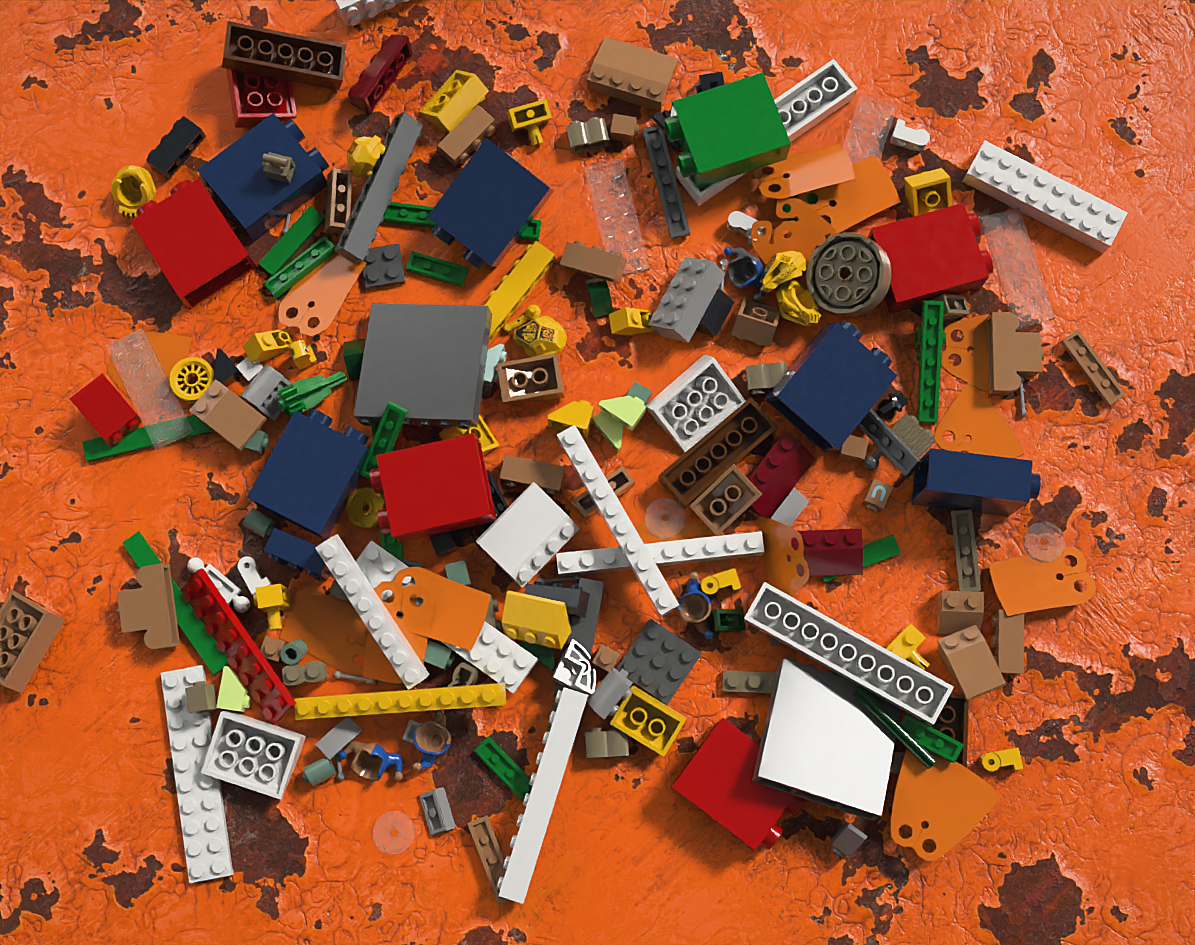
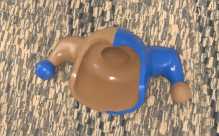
(696, 606)
(432, 740)
(372, 760)

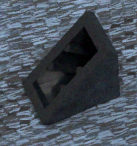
(224, 369)

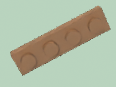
(1093, 367)
(489, 852)

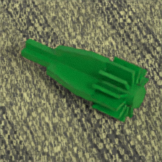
(307, 392)

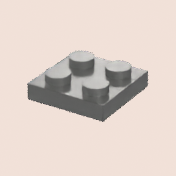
(383, 267)

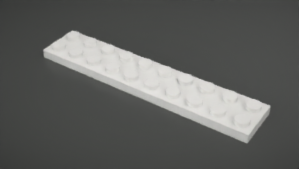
(492, 651)
(197, 793)

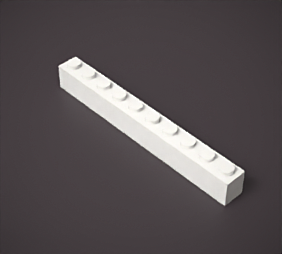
(617, 521)
(663, 553)
(542, 796)

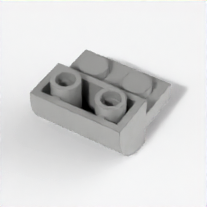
(262, 391)
(609, 692)

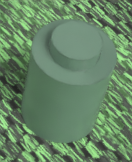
(259, 523)
(294, 651)
(319, 771)

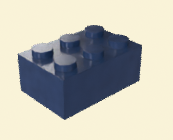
(297, 554)

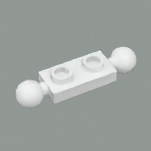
(224, 585)

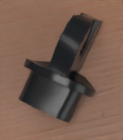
(897, 400)

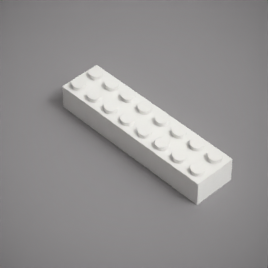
(1045, 197)

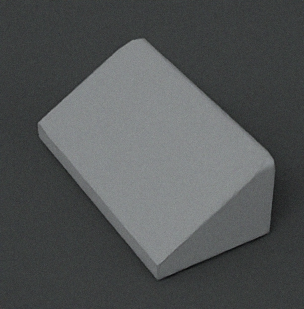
(790, 508)
(437, 811)

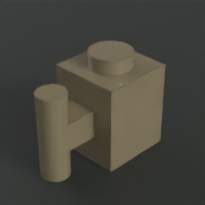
(278, 167)
(201, 697)

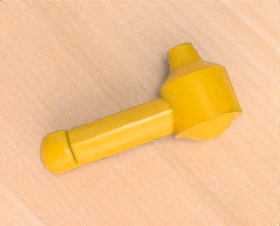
(532, 312)

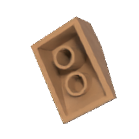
(531, 379)
(227, 414)
(725, 500)
(970, 662)

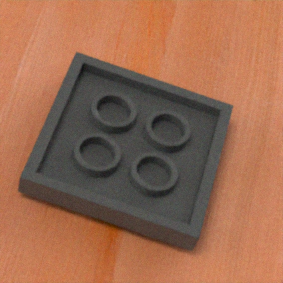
(659, 661)

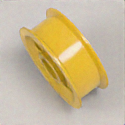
(177, 372)

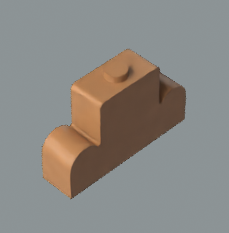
(1010, 353)
(151, 607)

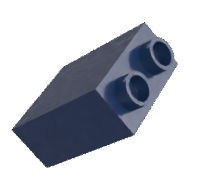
(246, 191)
(489, 205)
(832, 385)
(311, 473)
(974, 482)

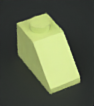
(624, 410)
(609, 429)
(232, 692)

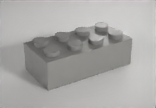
(686, 299)

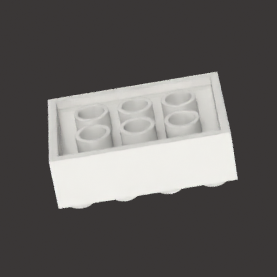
(695, 402)
(527, 534)
(252, 754)

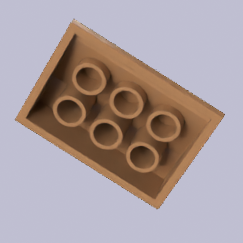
(632, 74)
(24, 638)

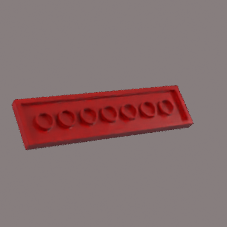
(238, 646)

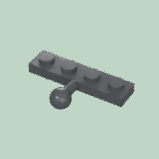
(888, 444)

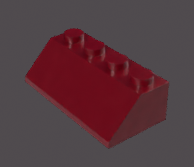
(381, 73)
(779, 474)
(831, 552)

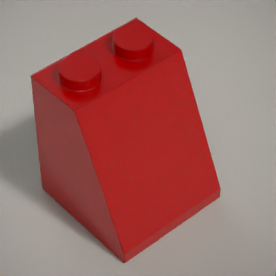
(106, 410)

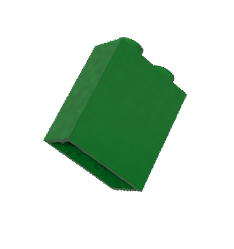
(727, 131)

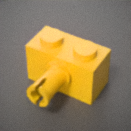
(529, 118)
(272, 600)
(905, 646)

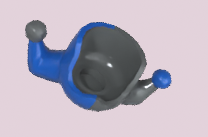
(745, 270)

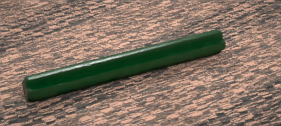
(894, 727)

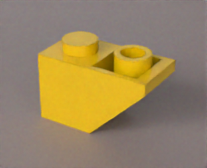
(630, 321)
(267, 345)

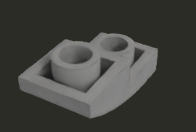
(339, 737)

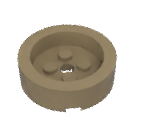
(868, 277)

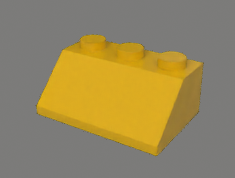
(454, 100)
(535, 620)
(648, 721)

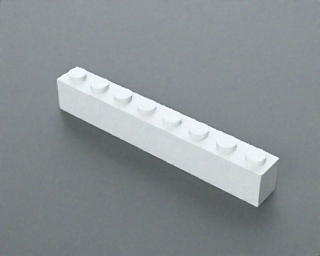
(372, 611)

